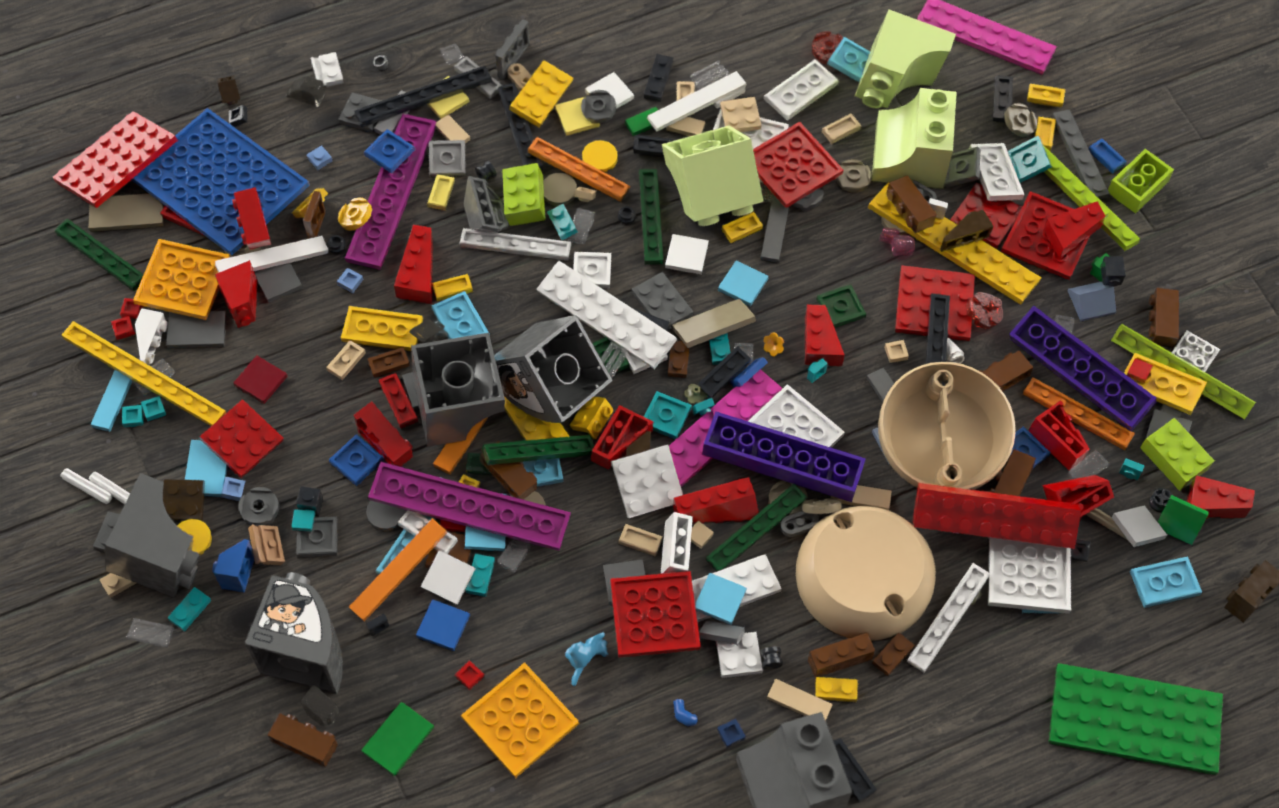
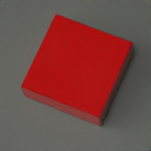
(130, 309)
(123, 327)
(1139, 370)
(469, 675)

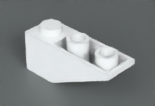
(149, 331)

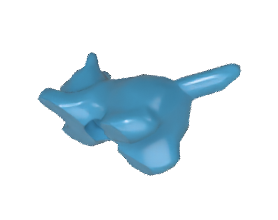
(582, 653)

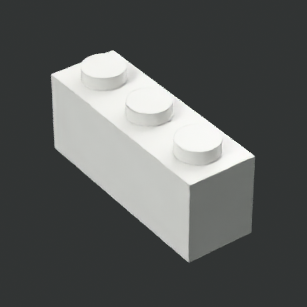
(676, 543)

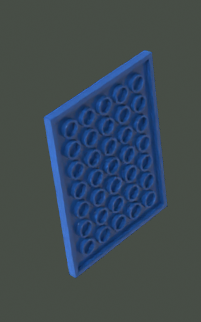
(205, 170)

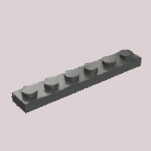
(1080, 153)

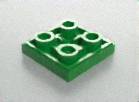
(1182, 519)

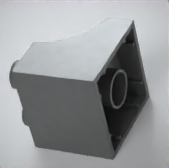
(456, 386)
(148, 543)
(795, 768)

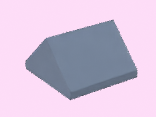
(1093, 300)

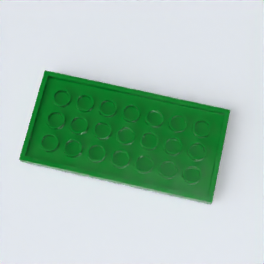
(1136, 718)

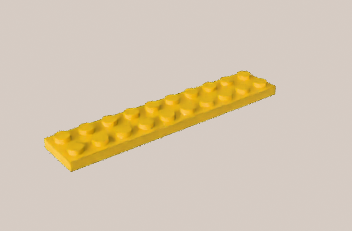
(976, 257)

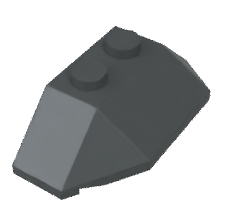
(483, 207)

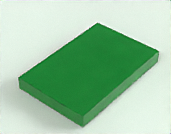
(397, 738)

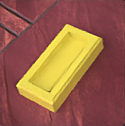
(441, 192)

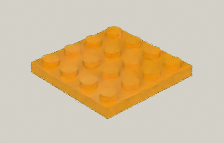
(180, 280)
(520, 720)

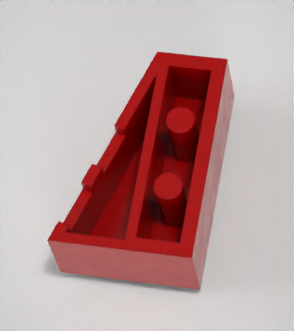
(251, 218)
(1073, 226)
(821, 337)
(619, 433)
(382, 435)
(1059, 436)
(1087, 492)
(1220, 498)

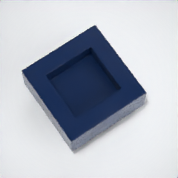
(731, 733)

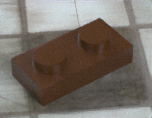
(678, 360)
(388, 362)
(893, 654)

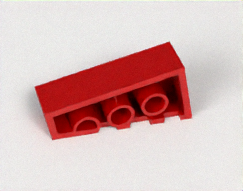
(416, 268)

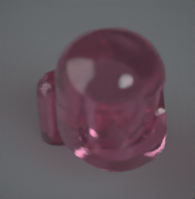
(900, 244)

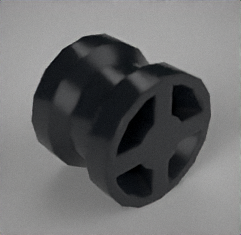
(486, 171)
(1161, 494)
(771, 658)

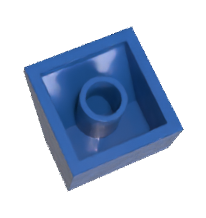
(234, 566)

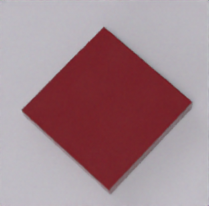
(260, 379)

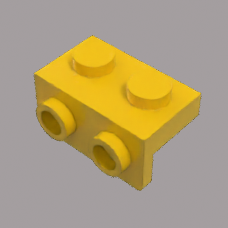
(592, 416)

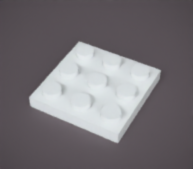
(647, 480)

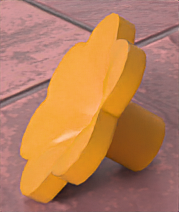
(773, 344)

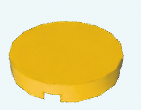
(600, 155)
(355, 214)
(200, 532)

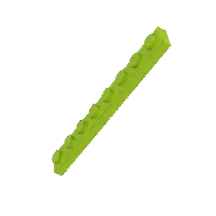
(1083, 196)
(1214, 388)

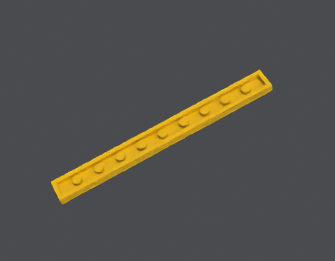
(143, 374)

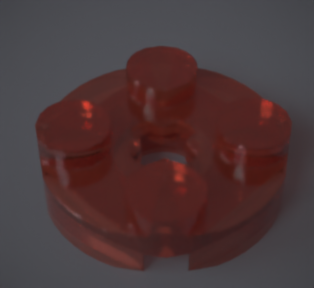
(819, 45)
(991, 304)

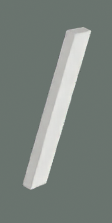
(696, 101)
(515, 244)
(277, 255)
(948, 617)

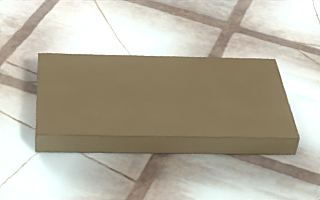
(126, 213)
(713, 323)

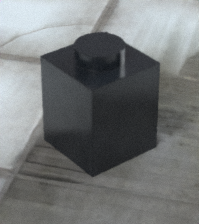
(1112, 270)
(310, 499)

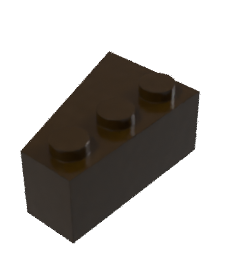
(1252, 591)

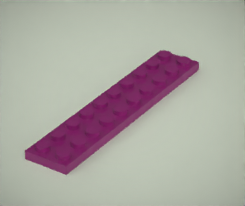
(390, 196)
(469, 506)

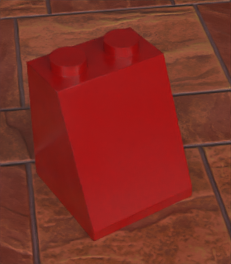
(239, 291)

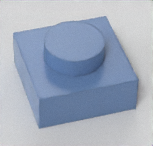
(319, 157)
(350, 280)
(233, 489)

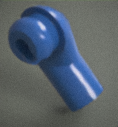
(682, 715)

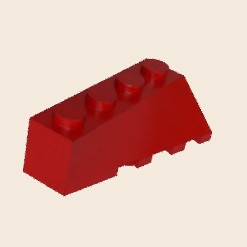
(719, 503)

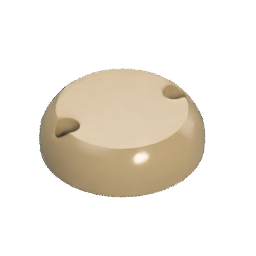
(946, 429)
(863, 566)

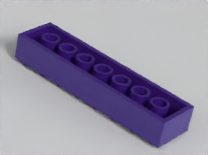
(1082, 368)
(783, 456)

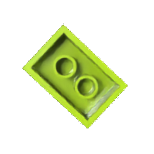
(1140, 180)
(523, 194)
(1177, 454)

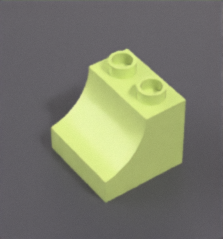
(902, 57)
(916, 139)
(714, 174)

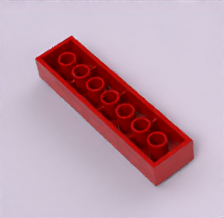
(996, 515)

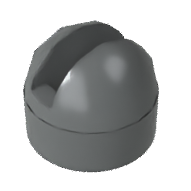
(377, 62)

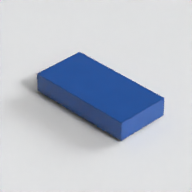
(1107, 156)
(748, 372)

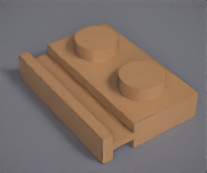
(266, 545)

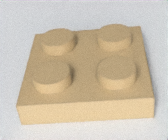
(741, 114)

